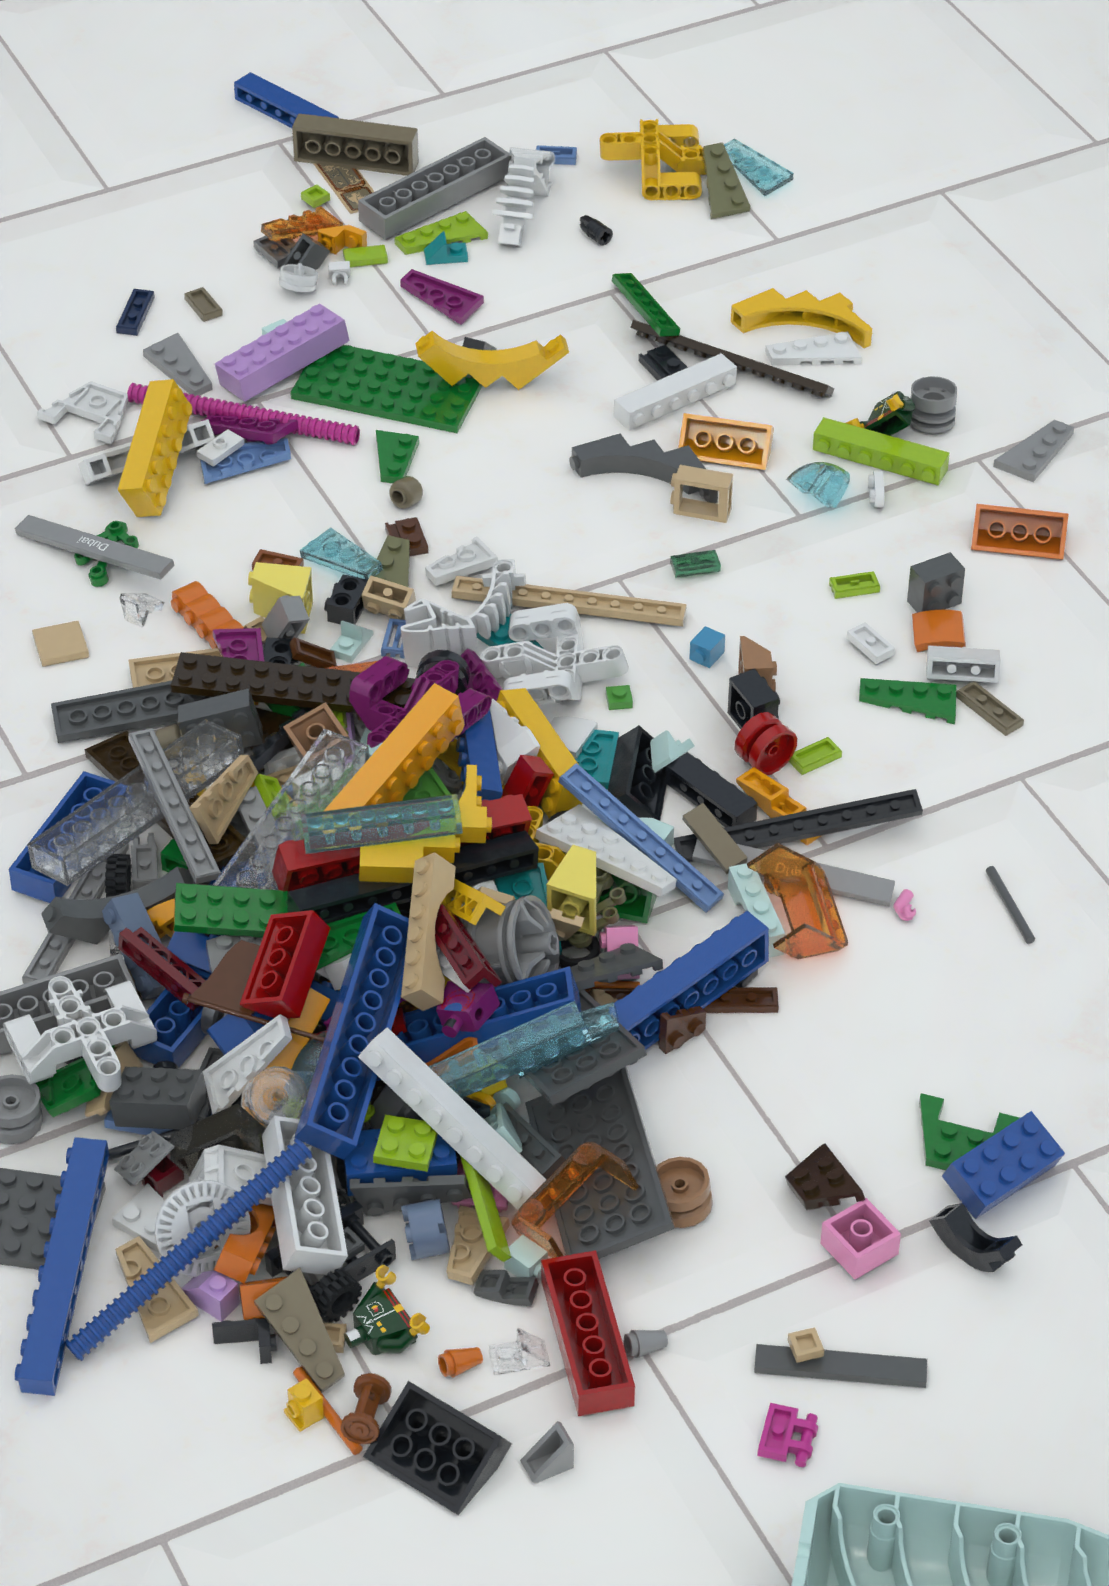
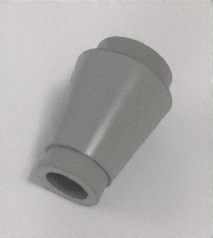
(643, 1342)

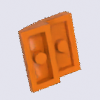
(938, 629)

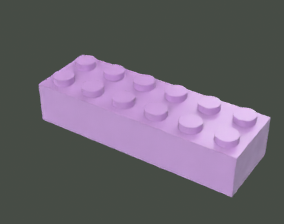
(282, 352)

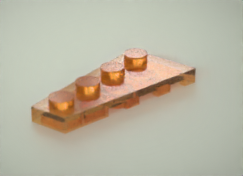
(293, 228)

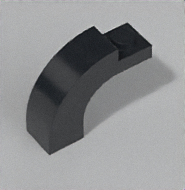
(970, 1242)

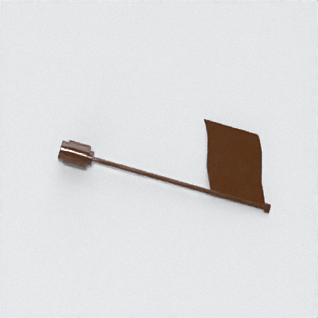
(227, 984)

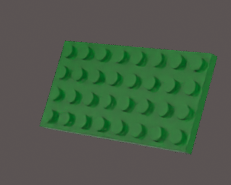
(386, 388)

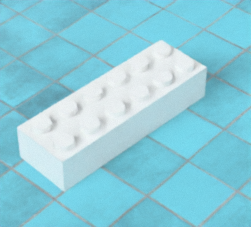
(305, 1206)

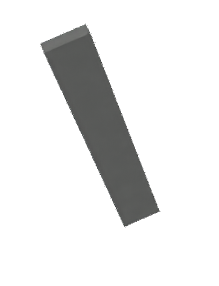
(843, 1366)

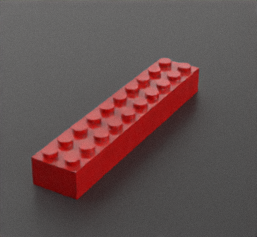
(296, 869)

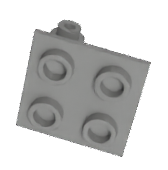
(143, 1158)

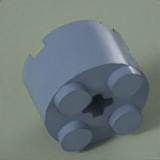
(425, 1229)

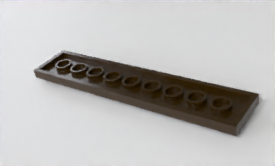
(272, 682)
(117, 758)

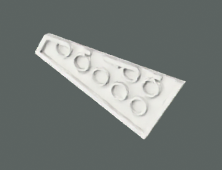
(612, 851)

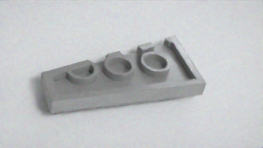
(179, 363)
(1035, 452)

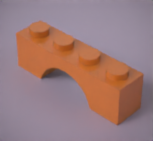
(242, 1251)

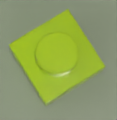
(315, 196)

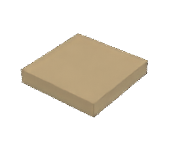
(60, 643)

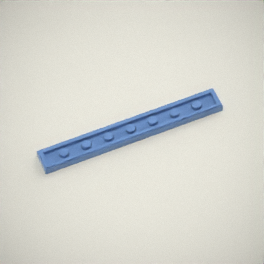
(642, 837)

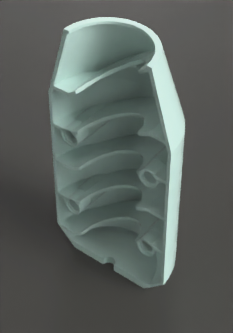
(915, 1540)

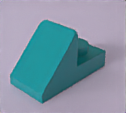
(442, 253)

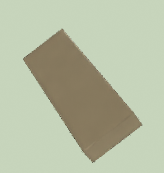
(989, 708)
(714, 837)

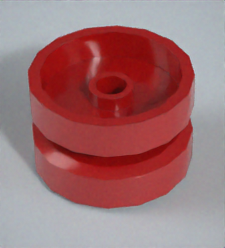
(765, 743)

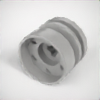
(934, 404)

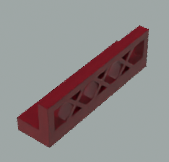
(462, 950)
(156, 966)

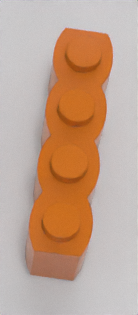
(202, 611)

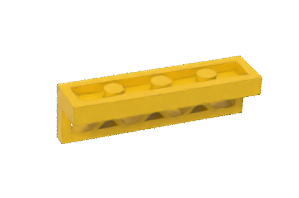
(472, 899)

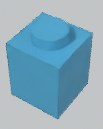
(707, 647)

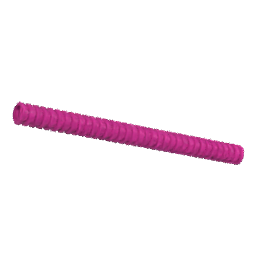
(305, 425)

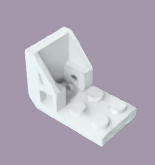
(228, 1167)

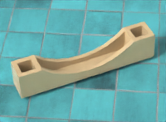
(422, 974)

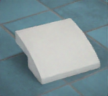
(574, 732)

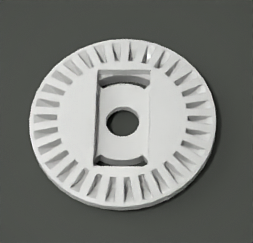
(176, 1222)

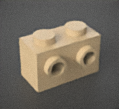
(387, 597)

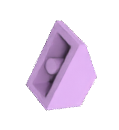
(213, 1293)

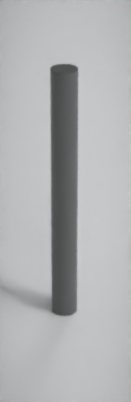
(1010, 904)

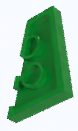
(395, 454)

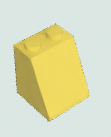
(277, 580)
(574, 888)

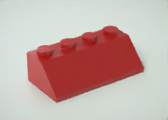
(285, 964)

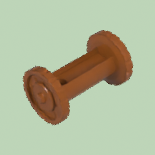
(361, 1426)

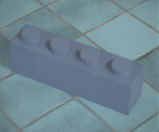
(130, 913)

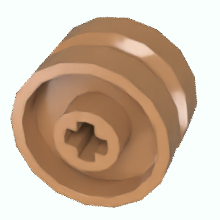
(686, 1190)

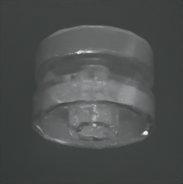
(274, 1083)

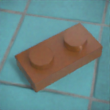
(265, 556)

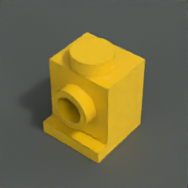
(304, 1405)

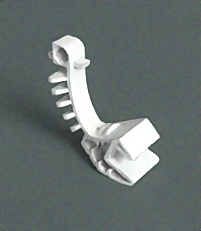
(526, 177)
(437, 628)

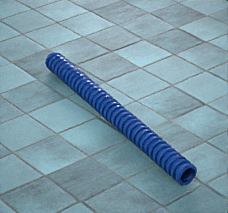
(188, 1249)

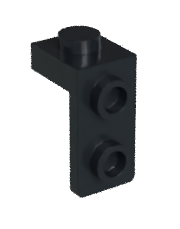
(247, 1331)

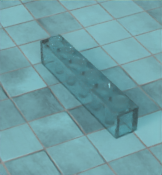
(381, 823)
(513, 1051)

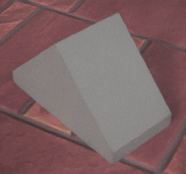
(550, 1455)

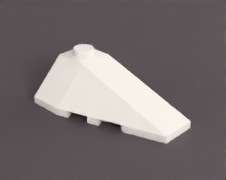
(510, 740)

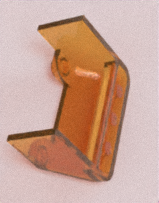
(806, 902)
(561, 1186)

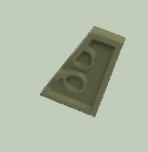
(395, 560)

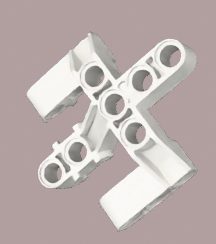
(546, 674)
(81, 1033)

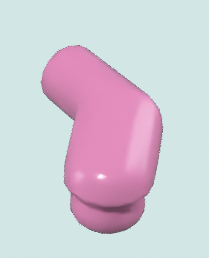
(903, 907)

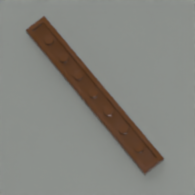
(733, 1001)

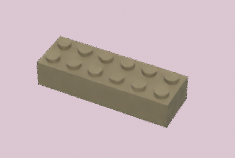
(355, 144)

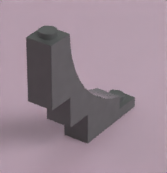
(647, 459)
(84, 918)

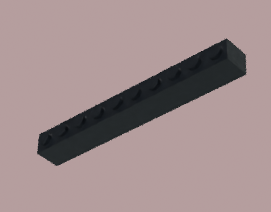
(474, 865)

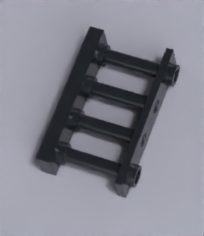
(357, 1267)

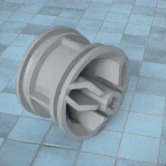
(518, 941)

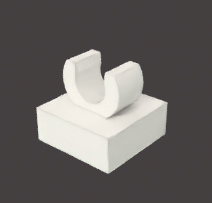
(338, 270)

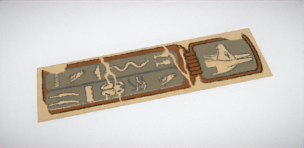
(347, 184)

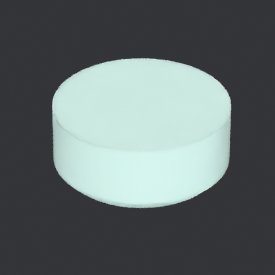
(507, 1095)

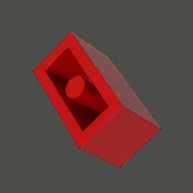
(530, 779)

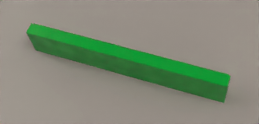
(645, 304)

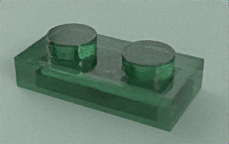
(695, 563)

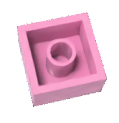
(860, 1238)

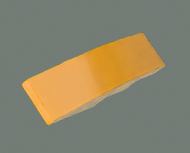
(770, 796)

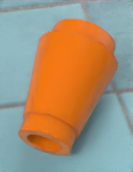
(457, 1361)

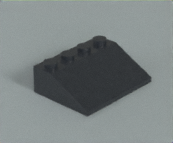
(436, 1448)

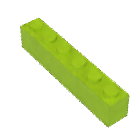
(881, 451)

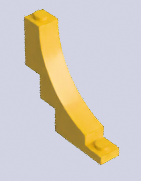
(515, 364)

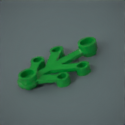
(116, 532)

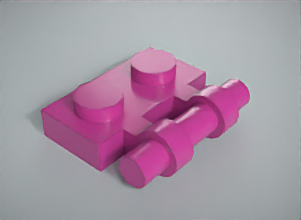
(778, 1432)

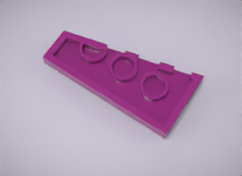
(251, 429)
(240, 643)
(480, 676)

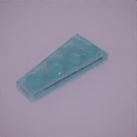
(757, 168)

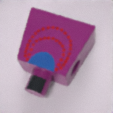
(466, 1010)

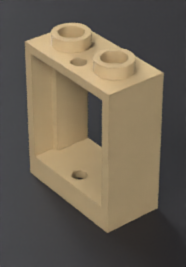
(703, 479)

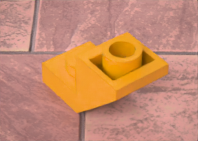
(340, 236)

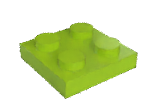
(405, 1143)

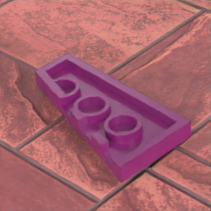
(445, 297)

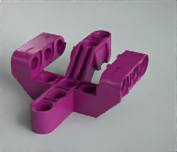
(388, 674)

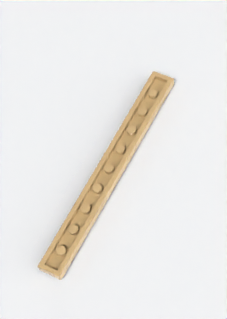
(585, 602)

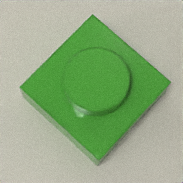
(619, 697)

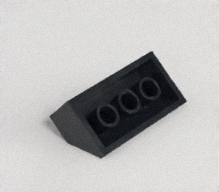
(634, 779)

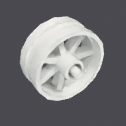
(298, 278)

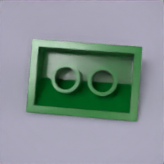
(638, 902)

